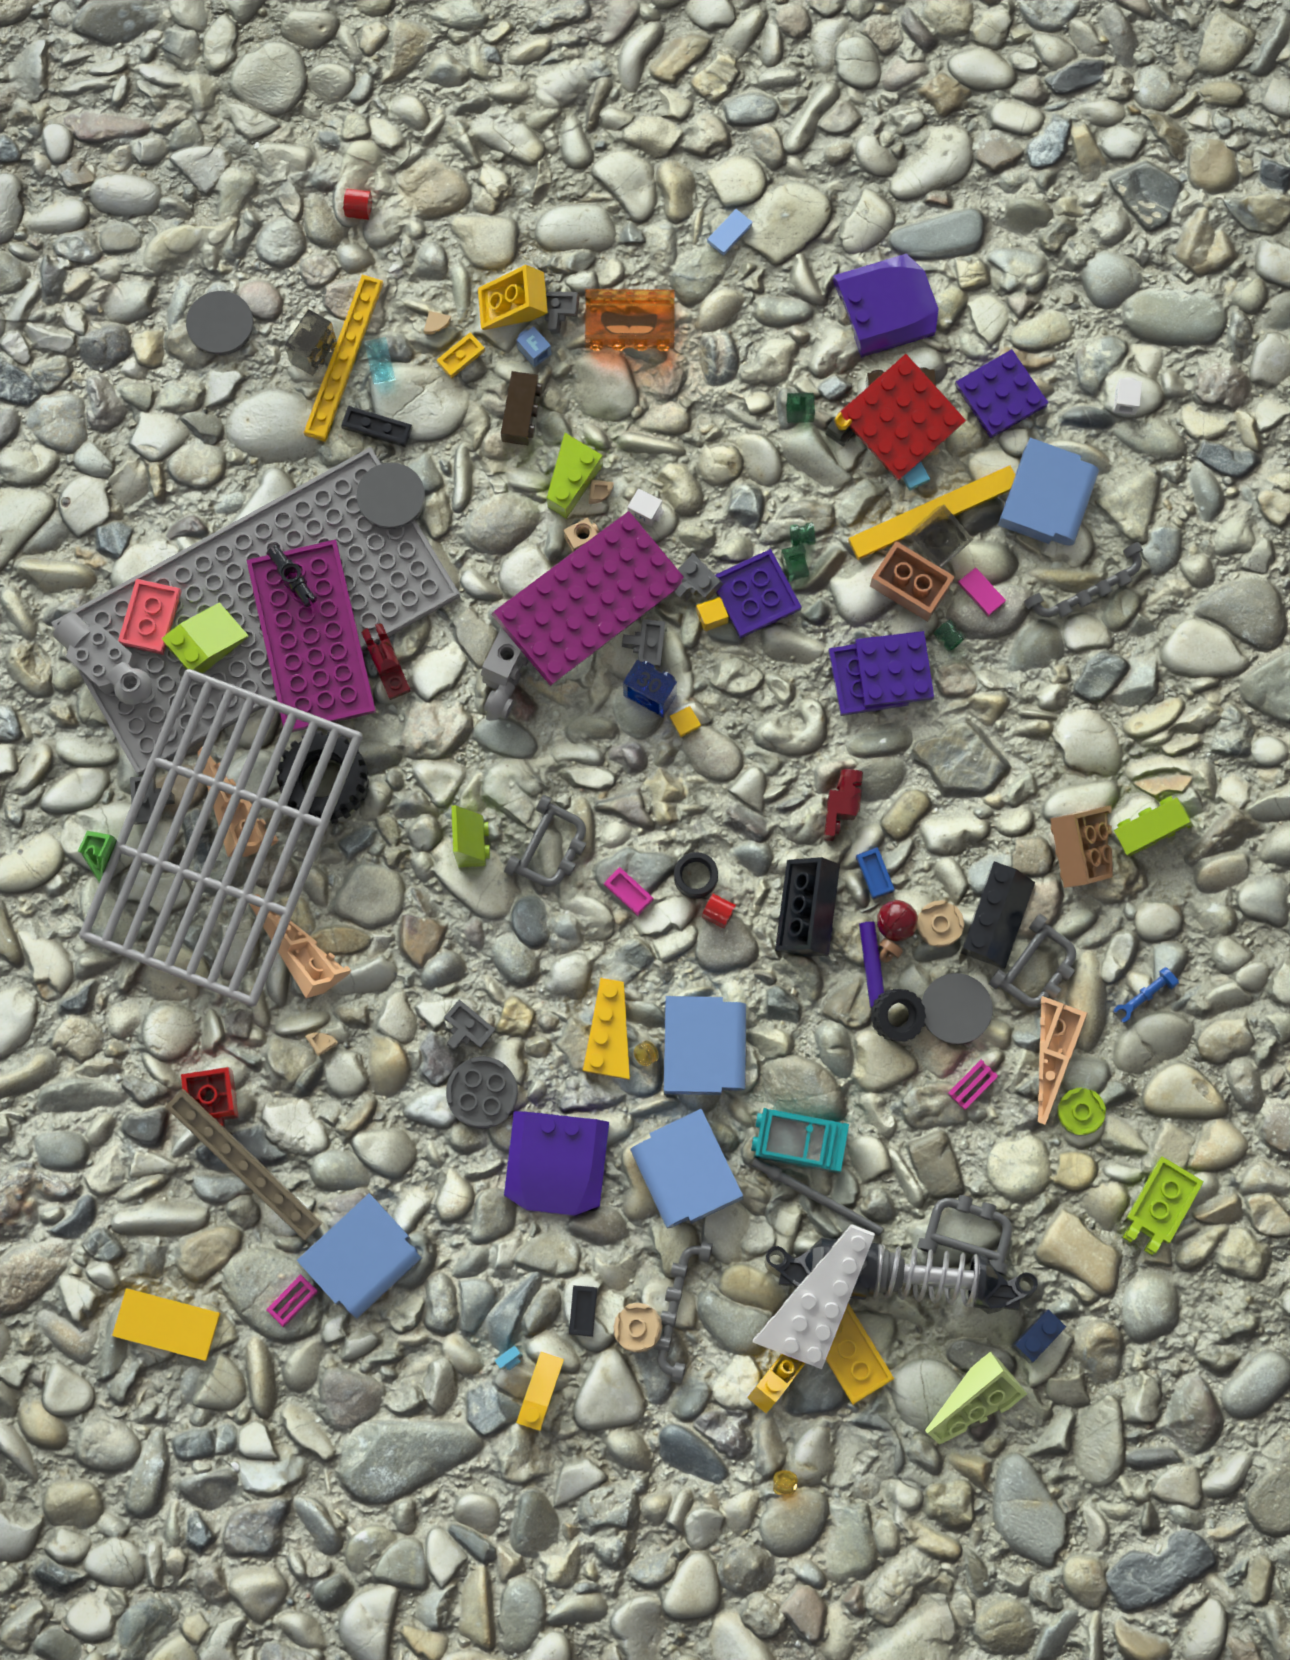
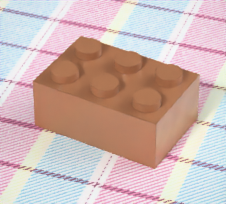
(911, 581)

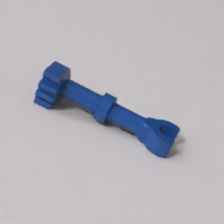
(1166, 978)

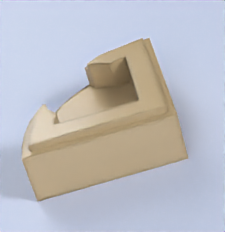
(436, 322)
(599, 491)
(321, 1042)

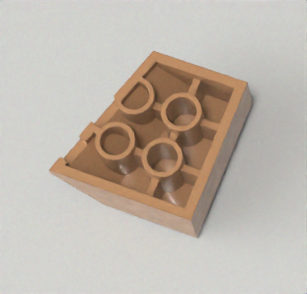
(1083, 846)

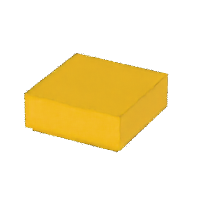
(685, 721)

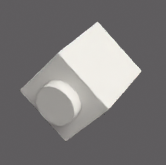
(1127, 396)
(646, 507)

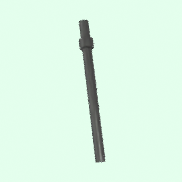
(774, 1173)

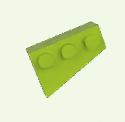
(572, 475)
(1152, 826)

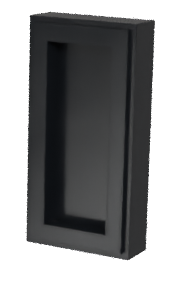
(583, 1311)

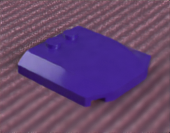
(888, 304)
(556, 1163)

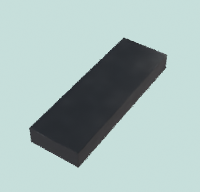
(376, 426)

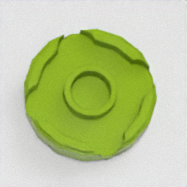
(1081, 1111)

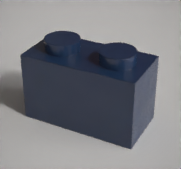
(1038, 1336)

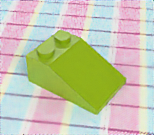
(205, 638)
(469, 837)

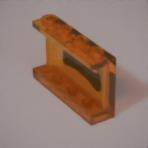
(629, 319)

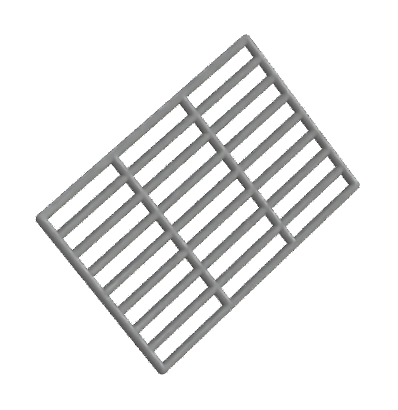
(203, 879)

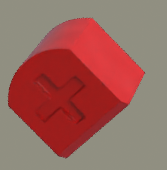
(357, 204)
(718, 911)

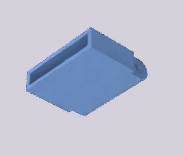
(1049, 494)
(704, 1045)
(686, 1171)
(360, 1257)

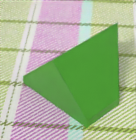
(96, 850)

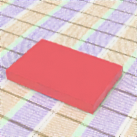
(149, 616)

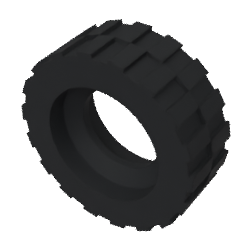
(880, 1015)

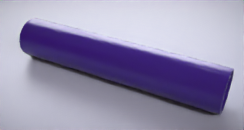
(871, 960)

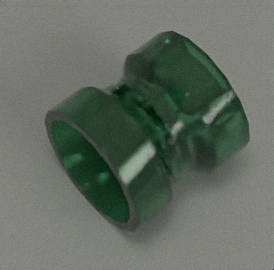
(802, 534)
(948, 633)

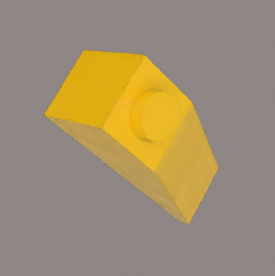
(540, 1391)

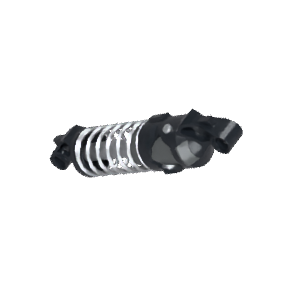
(887, 1271)

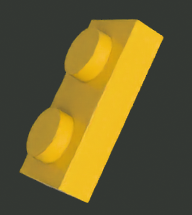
(460, 355)

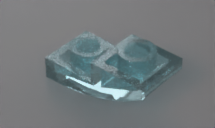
(379, 360)

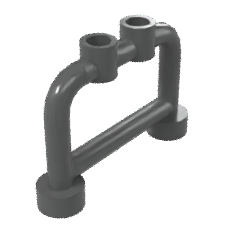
(566, 866)
(1064, 971)
(986, 1212)

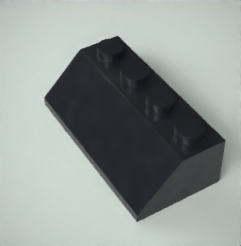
(807, 906)
(998, 915)

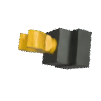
(840, 430)

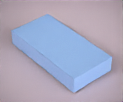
(729, 232)

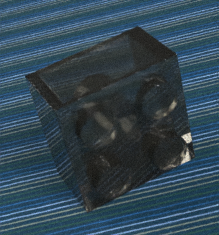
(311, 343)
(939, 537)

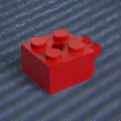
(219, 1082)

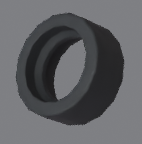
(690, 858)

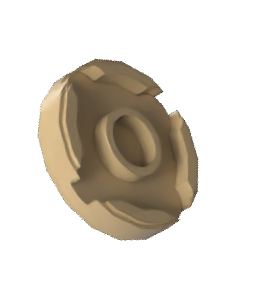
(940, 924)
(638, 1327)

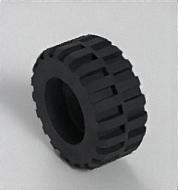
(353, 789)

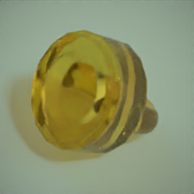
(646, 1053)
(785, 1483)

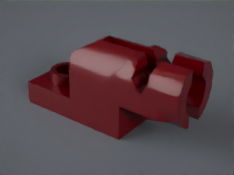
(386, 663)
(843, 803)

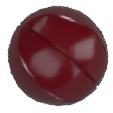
(897, 920)

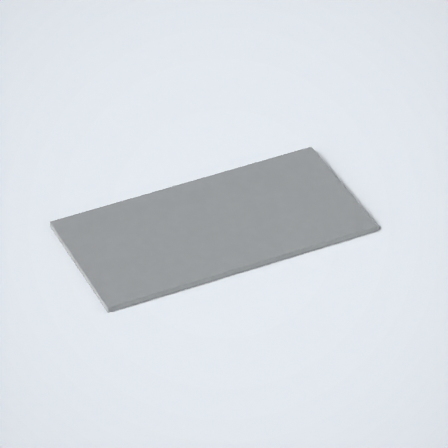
(388, 576)

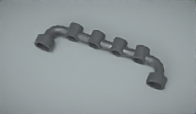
(1084, 597)
(669, 1317)

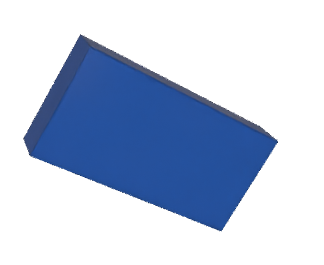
(875, 873)

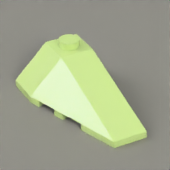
(980, 1393)

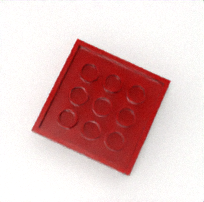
(902, 417)

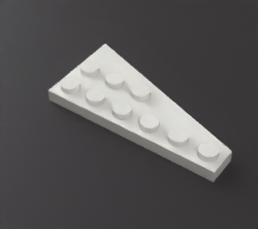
(815, 1309)

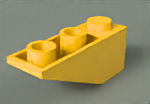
(775, 1382)

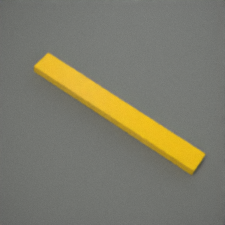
(343, 358)
(956, 502)

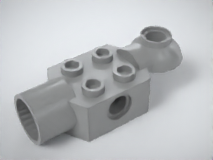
(102, 659)
(502, 675)

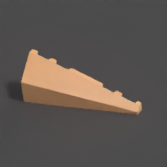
(239, 817)
(308, 964)
(1058, 1038)

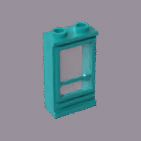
(800, 1140)

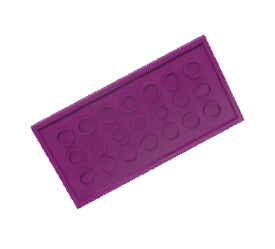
(588, 598)
(312, 648)

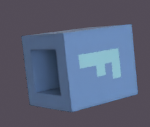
(533, 346)

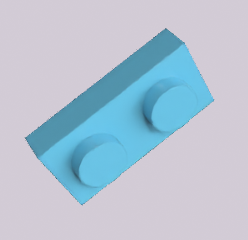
(509, 1359)

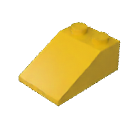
(513, 298)

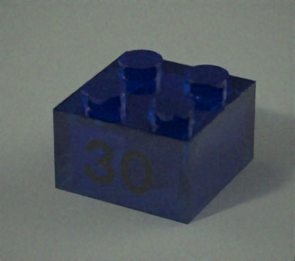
(650, 687)

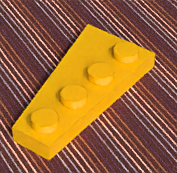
(608, 1034)

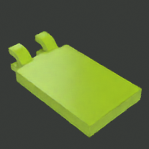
(1162, 1204)

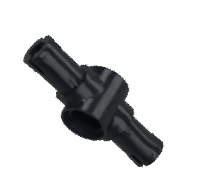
(296, 585)

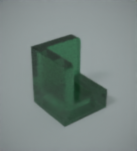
(800, 407)
(794, 562)

